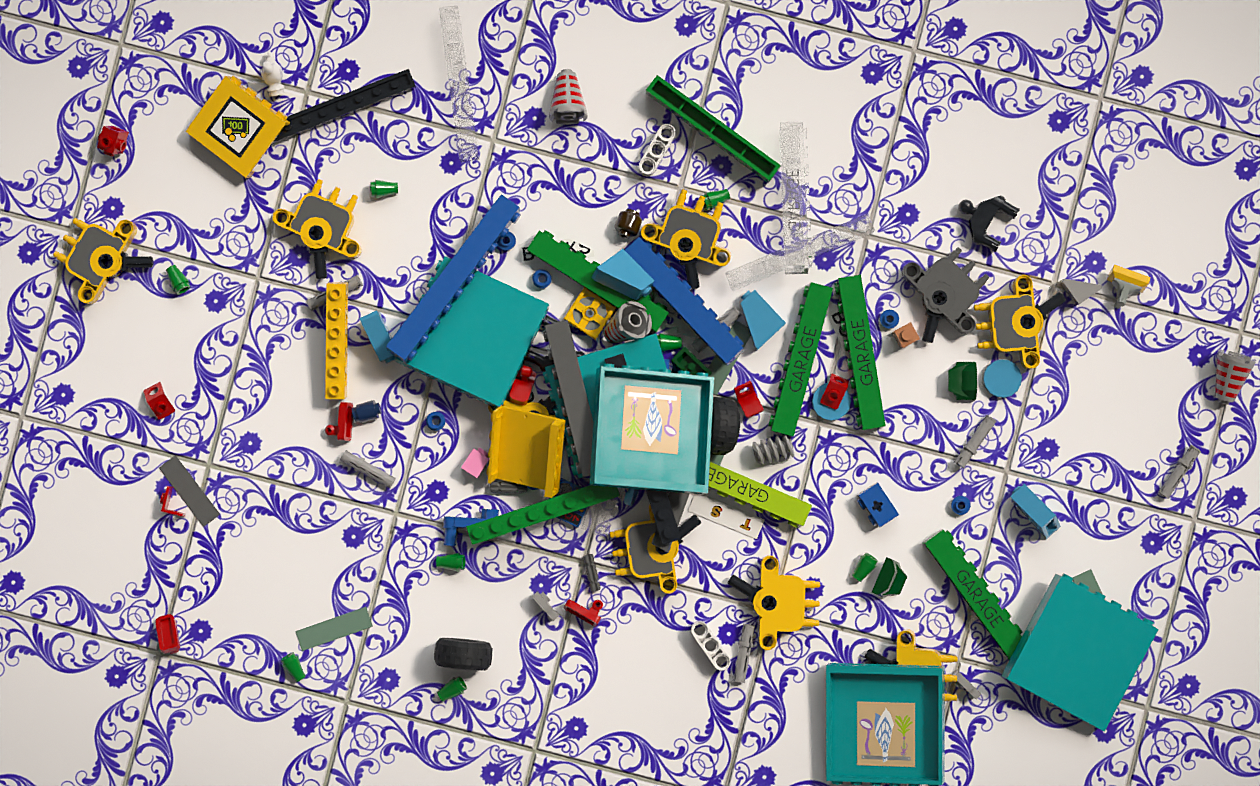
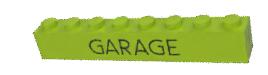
(758, 495)

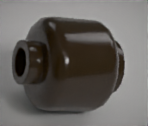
(628, 223)

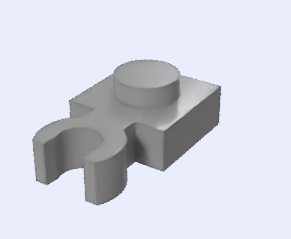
(683, 327)
(542, 600)
(962, 682)

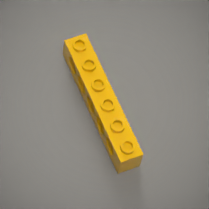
(336, 340)

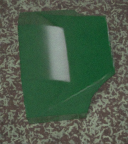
(686, 361)
(963, 380)
(890, 579)

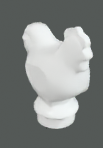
(272, 75)

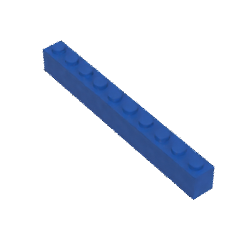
(453, 279)

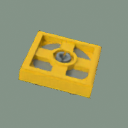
(589, 313)

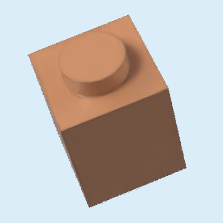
(905, 335)

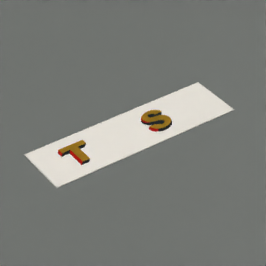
(726, 515)

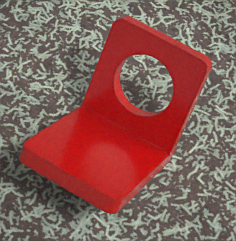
(834, 391)
(748, 400)
(158, 402)
(165, 498)

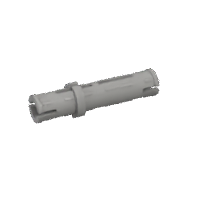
(320, 299)
(728, 319)
(977, 438)
(1185, 463)
(368, 469)
(744, 652)

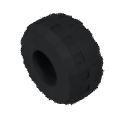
(724, 426)
(463, 654)

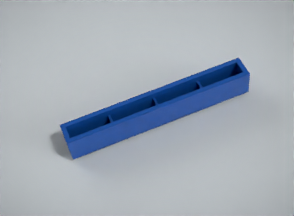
(687, 305)

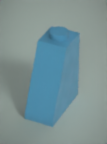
(624, 275)
(760, 318)
(378, 335)
(1035, 511)

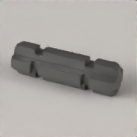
(506, 487)
(591, 572)

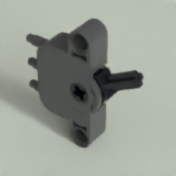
(955, 288)

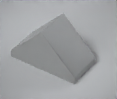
(1078, 290)

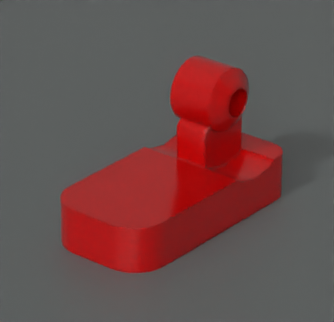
(522, 386)
(345, 420)
(589, 616)
(167, 634)

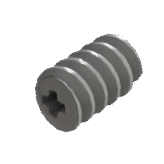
(773, 449)

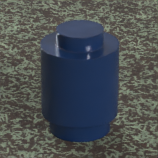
(366, 411)

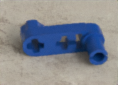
(451, 524)

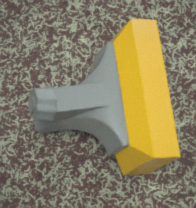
(1126, 283)

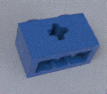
(887, 510)

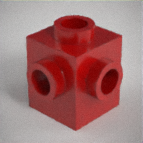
(112, 140)

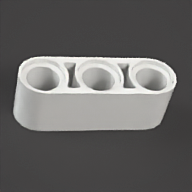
(660, 141)
(714, 654)

